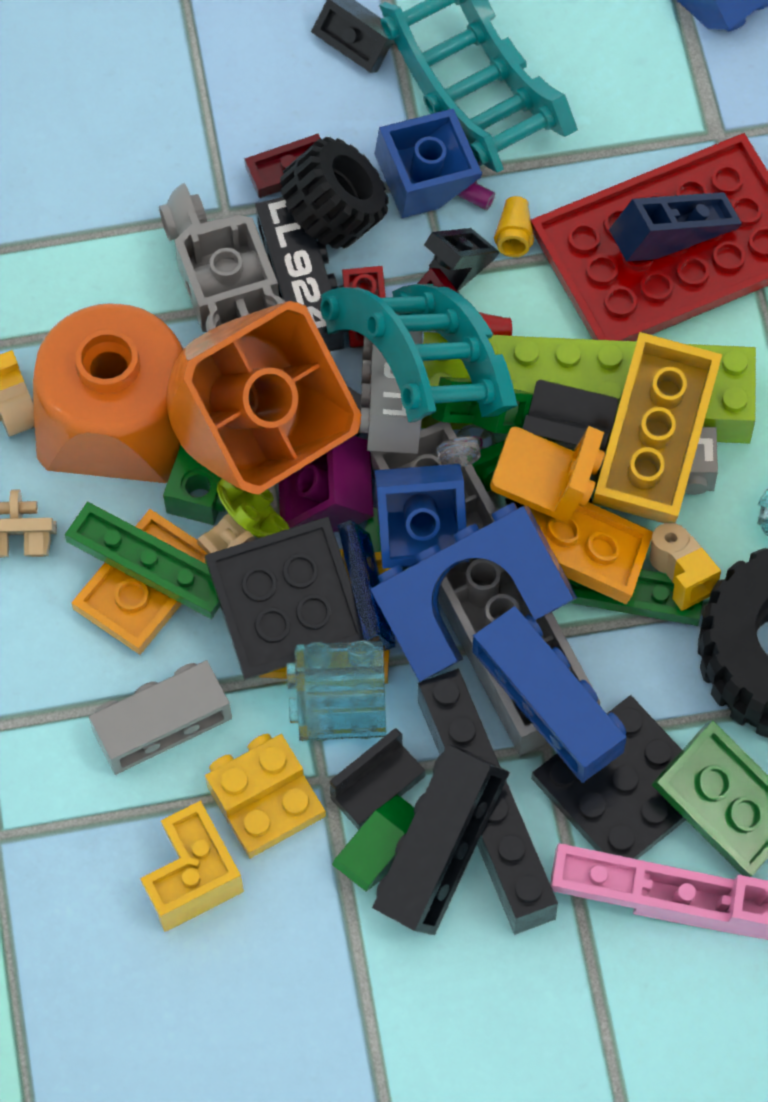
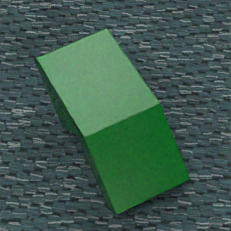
(470, 413)
(373, 847)

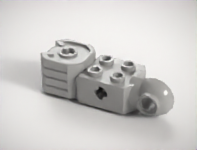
(218, 261)

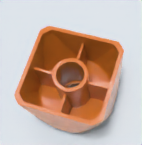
(294, 390)
(105, 394)

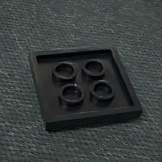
(284, 595)
(618, 805)

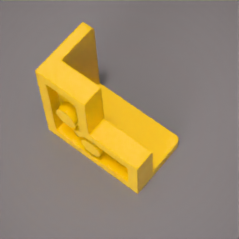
(201, 875)

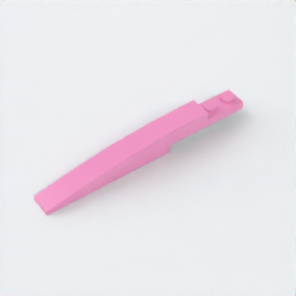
(664, 891)

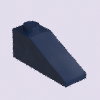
(669, 224)

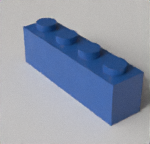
(549, 693)

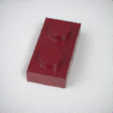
(268, 167)

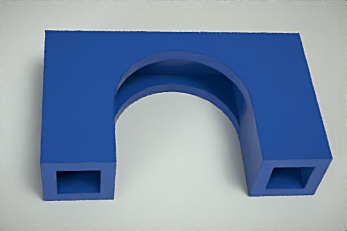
(411, 595)

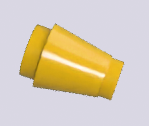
(514, 229)

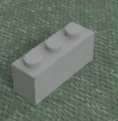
(160, 716)

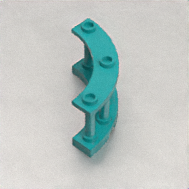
(546, 104)
(417, 309)

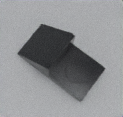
(460, 254)

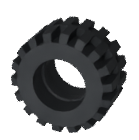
(334, 192)

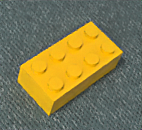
(657, 428)

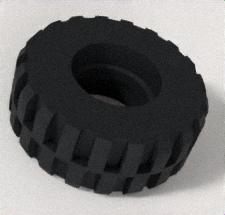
(730, 642)

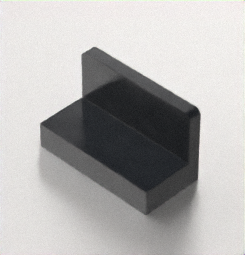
(353, 32)
(567, 412)
(375, 778)

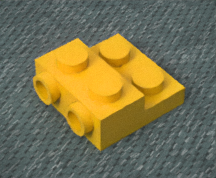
(263, 794)

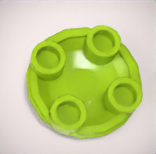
(251, 510)

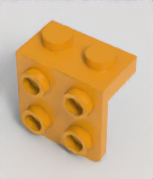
(546, 473)

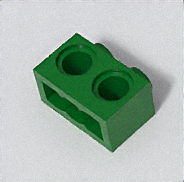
(185, 478)

